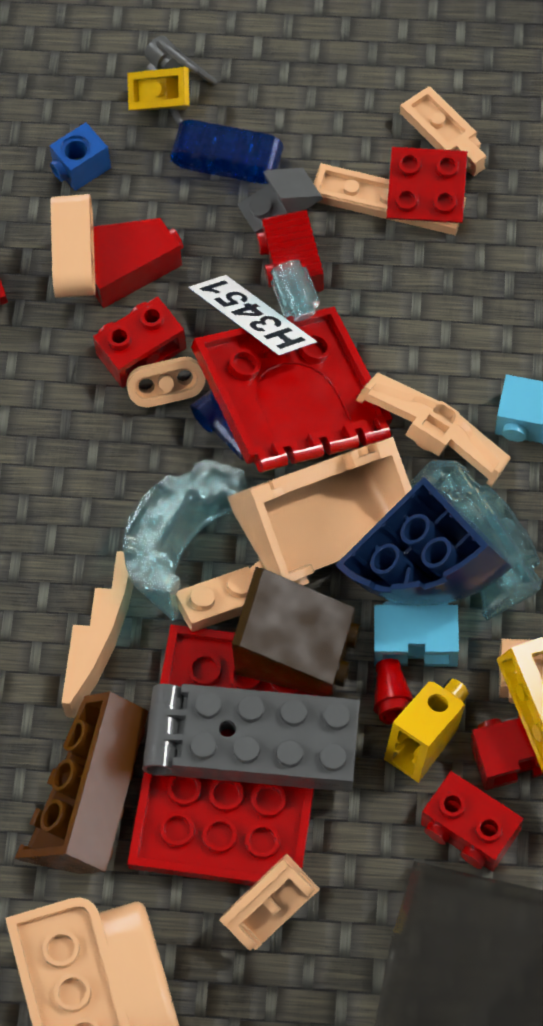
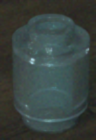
(294, 290)

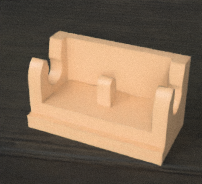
(269, 903)

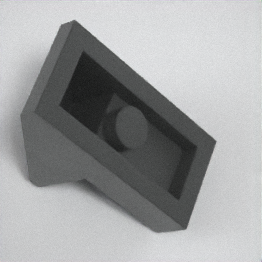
(287, 192)

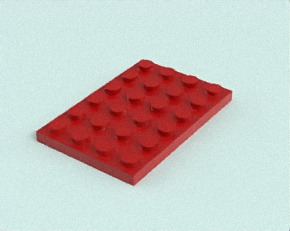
(208, 824)

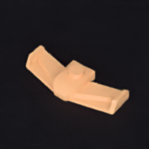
(436, 425)

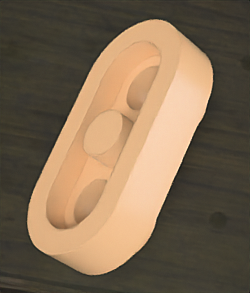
(165, 386)

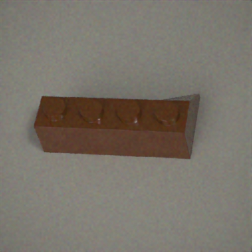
(88, 787)

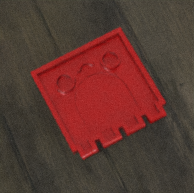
(292, 399)

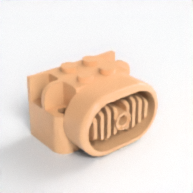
(90, 966)

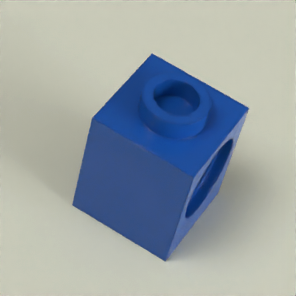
(81, 144)

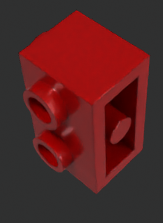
(139, 339)
(470, 822)

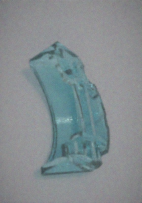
(167, 523)
(499, 524)

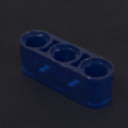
(226, 151)

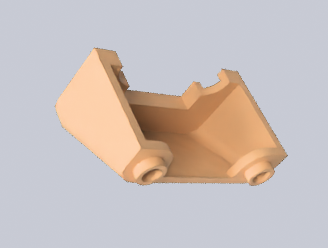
(321, 509)

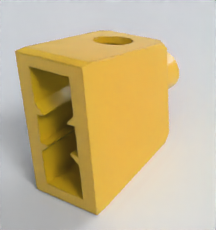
(426, 727)

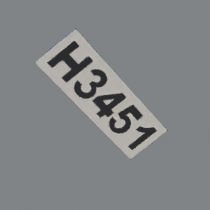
(252, 315)

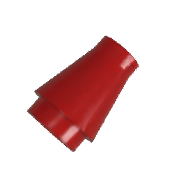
(391, 690)

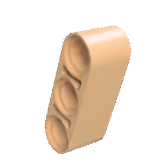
(72, 246)

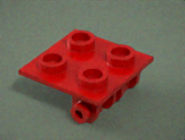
(427, 185)

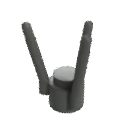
(164, 55)

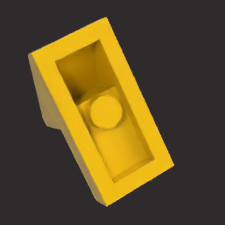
(159, 89)

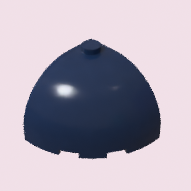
(424, 552)

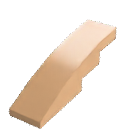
(94, 644)

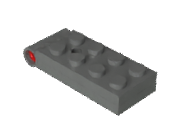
(275, 739)

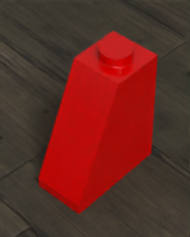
(132, 257)

